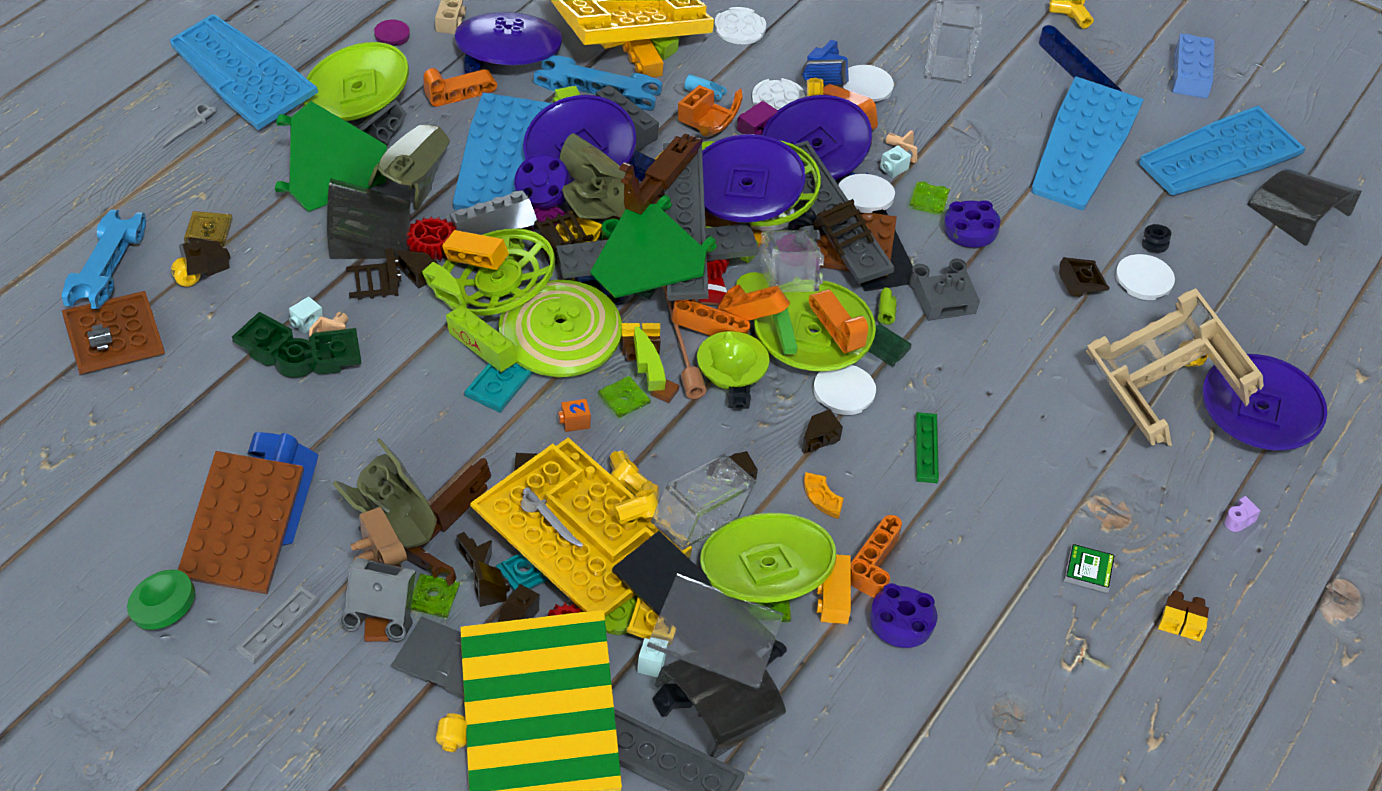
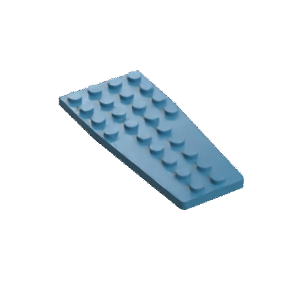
(242, 71)
(1084, 142)
(494, 148)
(1221, 152)

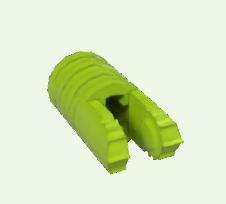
(887, 307)

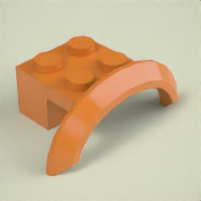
(702, 113)

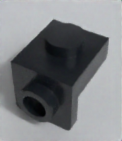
(739, 397)
(670, 697)

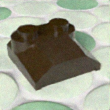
(1081, 276)

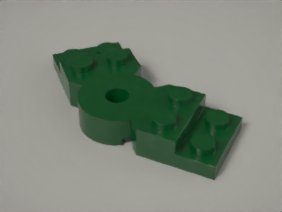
(296, 357)

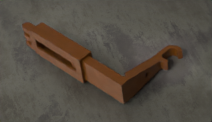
(659, 174)
(448, 509)

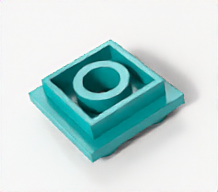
(515, 577)

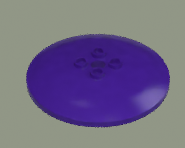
(508, 38)
(589, 117)
(825, 120)
(765, 162)
(1291, 401)

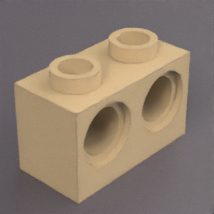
(449, 16)

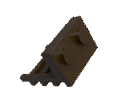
(837, 215)
(550, 233)
(388, 277)

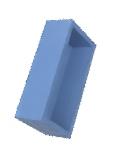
(1193, 66)

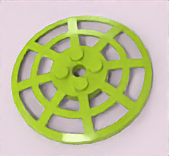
(511, 275)

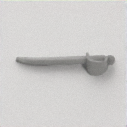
(200, 118)
(532, 503)

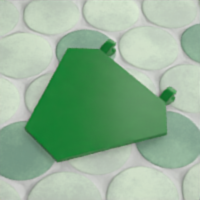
(326, 149)
(649, 252)

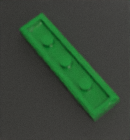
(926, 448)

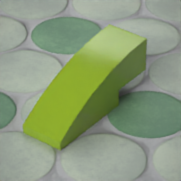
(443, 284)
(648, 361)

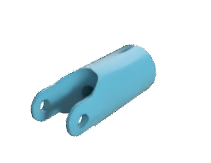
(693, 81)

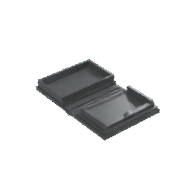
(433, 655)

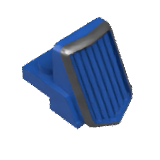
(826, 65)

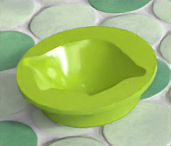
(732, 359)

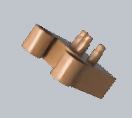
(379, 539)

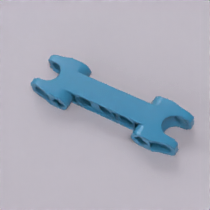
(567, 74)
(95, 277)

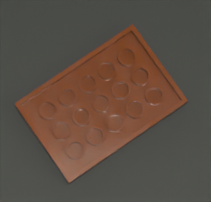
(241, 522)

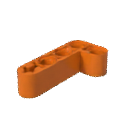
(458, 88)
(865, 103)
(754, 304)
(706, 319)
(846, 331)
(865, 569)

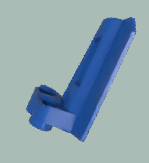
(287, 450)

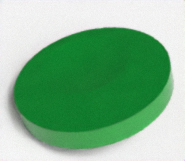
(161, 599)

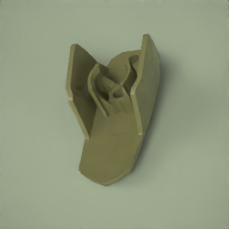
(414, 160)
(597, 182)
(398, 497)

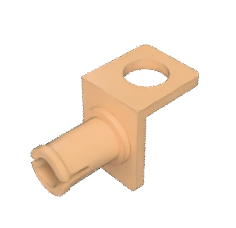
(904, 142)
(324, 324)

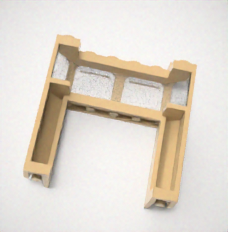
(1167, 347)

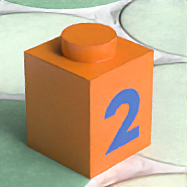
(575, 415)

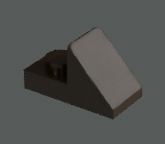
(472, 552)

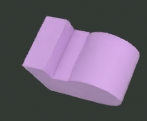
(1241, 515)

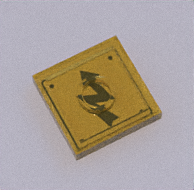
(209, 226)

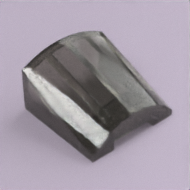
(1299, 201)
(365, 222)
(726, 705)

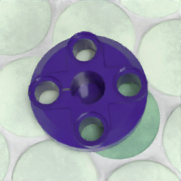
(542, 180)
(972, 223)
(903, 616)

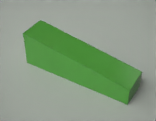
(785, 332)

